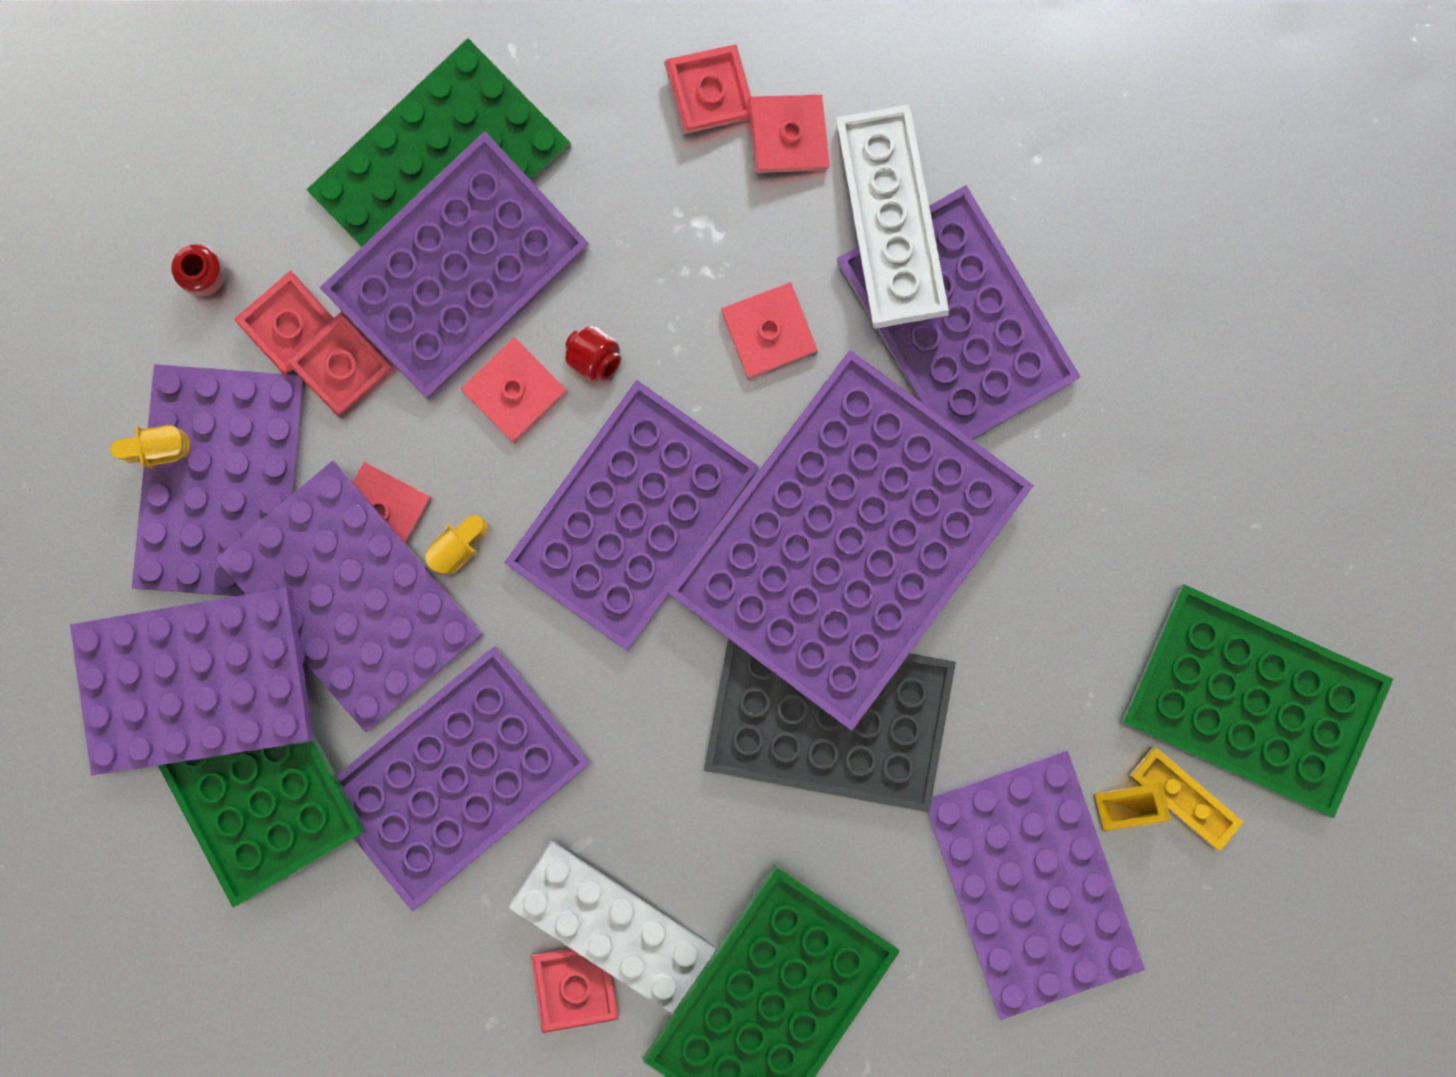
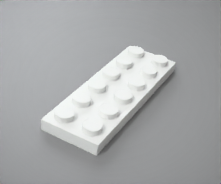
(892, 217)
(611, 927)

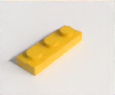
(1188, 799)

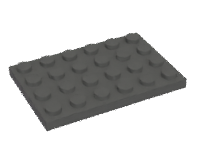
(783, 738)

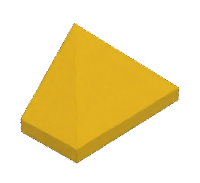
(1132, 806)

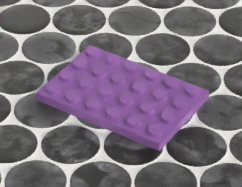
(454, 265)
(994, 346)
(237, 472)
(631, 515)
(362, 599)
(192, 681)
(457, 777)
(1033, 885)

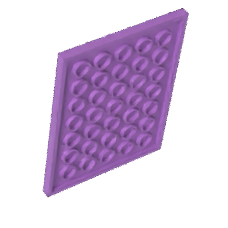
(850, 539)

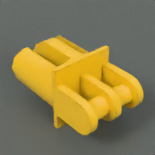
(153, 446)
(456, 545)

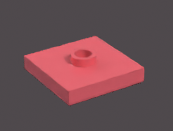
(709, 88)
(788, 133)
(283, 320)
(769, 330)
(340, 364)
(514, 390)
(394, 499)
(571, 991)

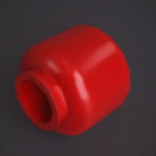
(196, 259)
(592, 353)

